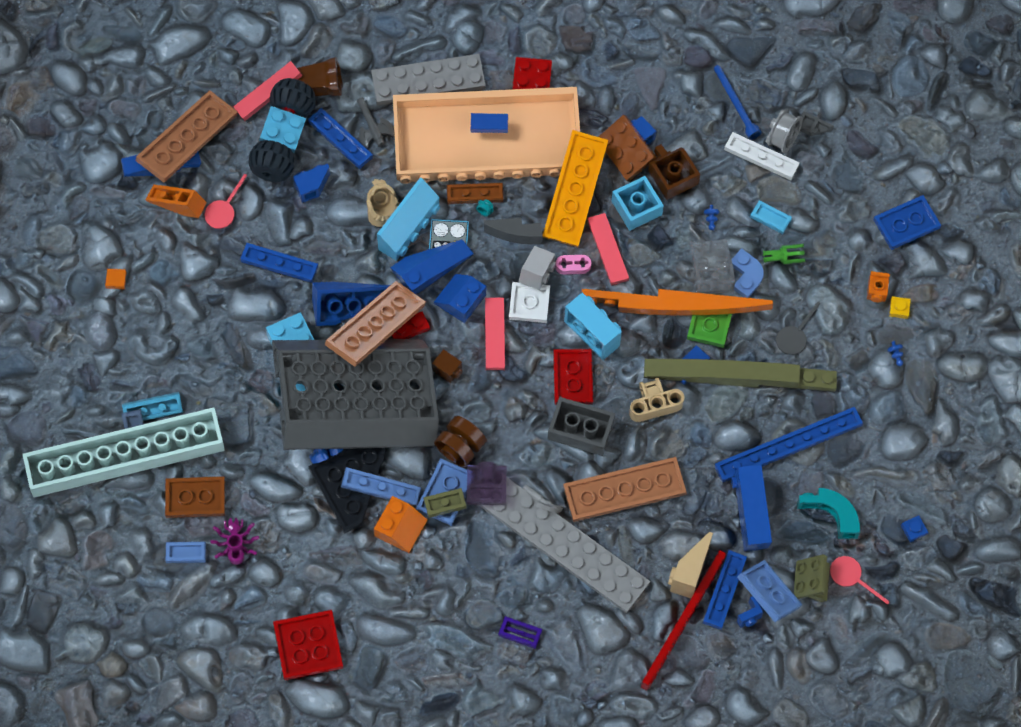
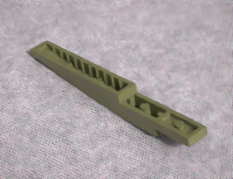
(740, 373)

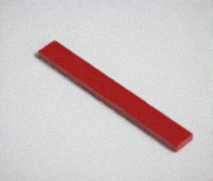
(683, 620)

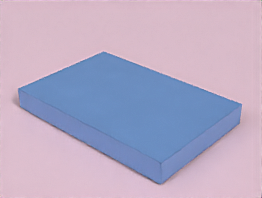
(445, 478)
(769, 591)

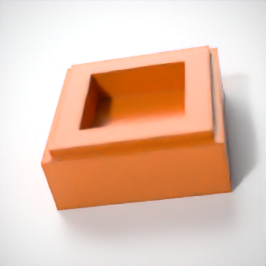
(115, 278)

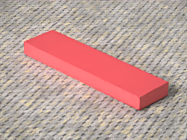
(261, 95)
(608, 249)
(494, 334)

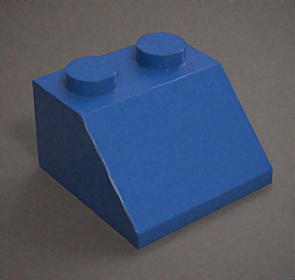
(461, 296)

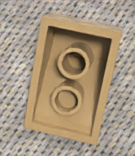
(688, 570)

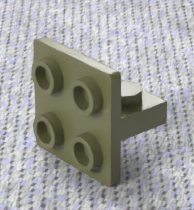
(812, 578)

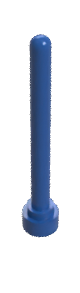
(752, 130)

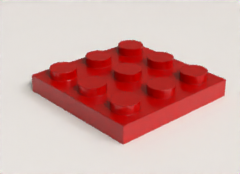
(308, 645)

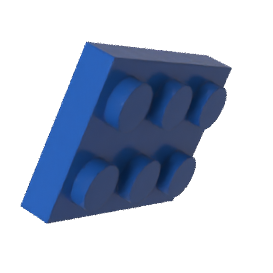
(907, 222)

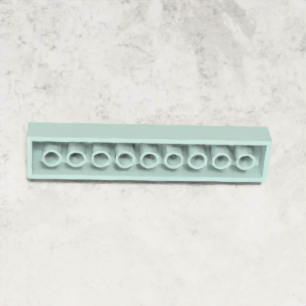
(123, 452)

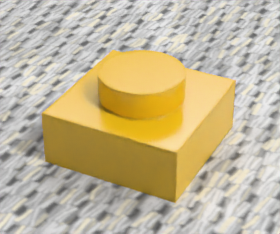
(899, 307)

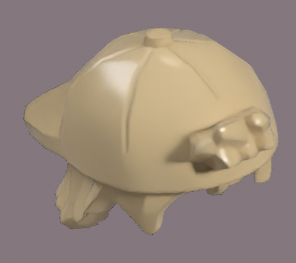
(380, 202)

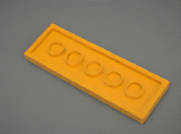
(575, 188)

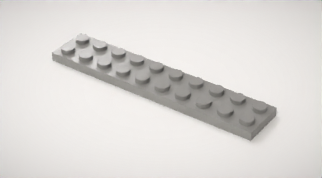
(569, 548)

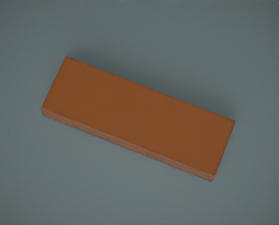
(474, 192)

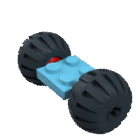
(290, 106)

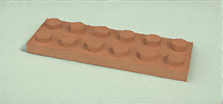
(186, 136)
(375, 323)
(624, 489)

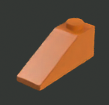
(179, 200)

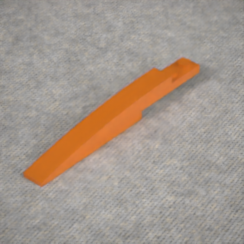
(678, 303)

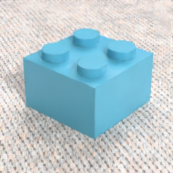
(637, 203)

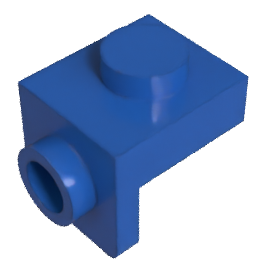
(751, 616)

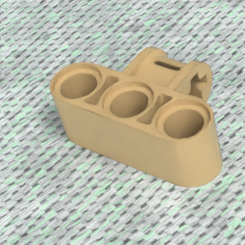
(653, 393)

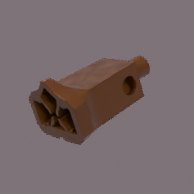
(323, 77)

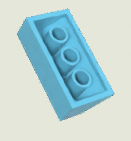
(408, 220)

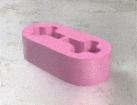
(573, 264)

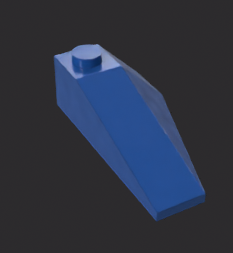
(426, 267)
(341, 300)

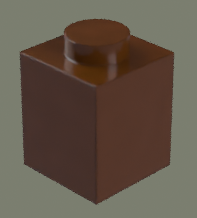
(447, 366)

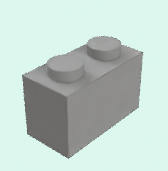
(537, 268)

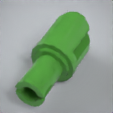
(782, 254)

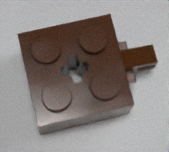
(673, 171)

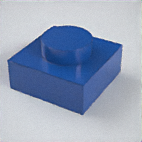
(914, 528)

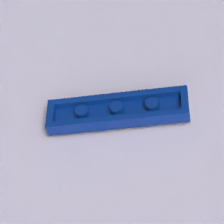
(340, 138)
(279, 262)
(724, 590)

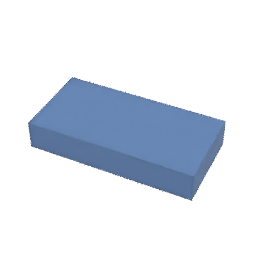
(185, 552)

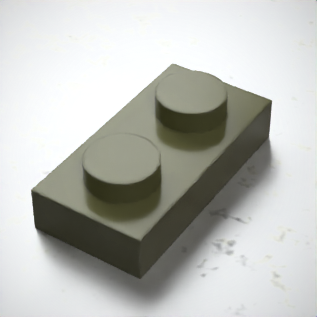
(444, 502)

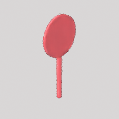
(220, 213)
(847, 572)

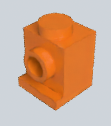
(877, 280)

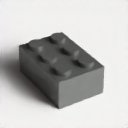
(581, 426)

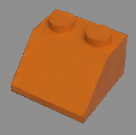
(400, 524)

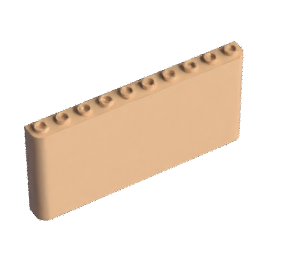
(437, 141)

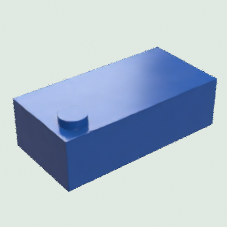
(752, 507)

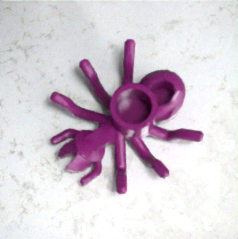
(234, 541)

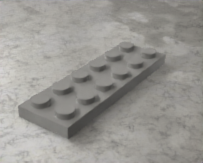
(435, 76)

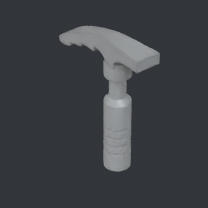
(541, 502)

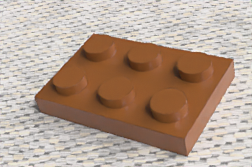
(627, 148)
(194, 497)

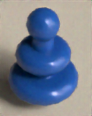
(711, 218)
(895, 349)

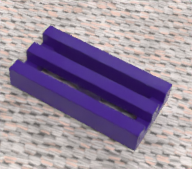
(518, 639)

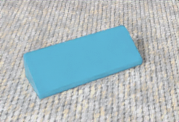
(156, 406)

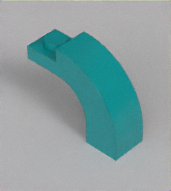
(838, 506)

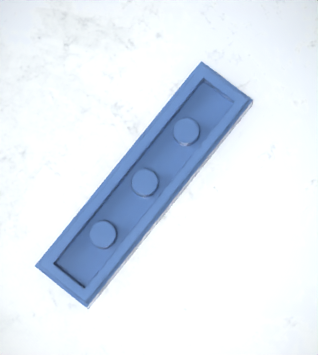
(380, 486)

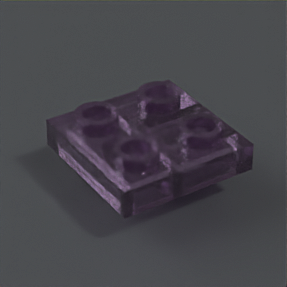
(486, 484)

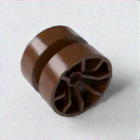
(460, 441)

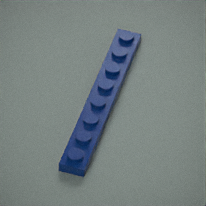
(791, 443)

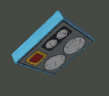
(447, 231)

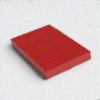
(573, 375)

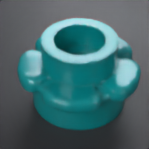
(485, 207)

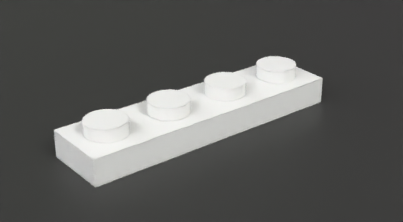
(761, 156)

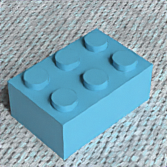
(593, 325)

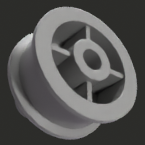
(784, 130)

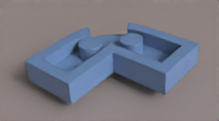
(751, 271)

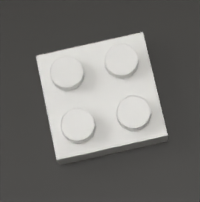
(529, 303)

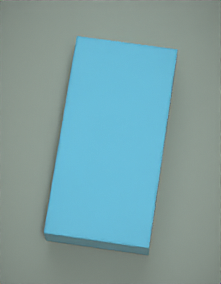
(770, 217)

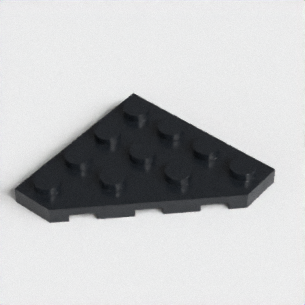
(347, 505)

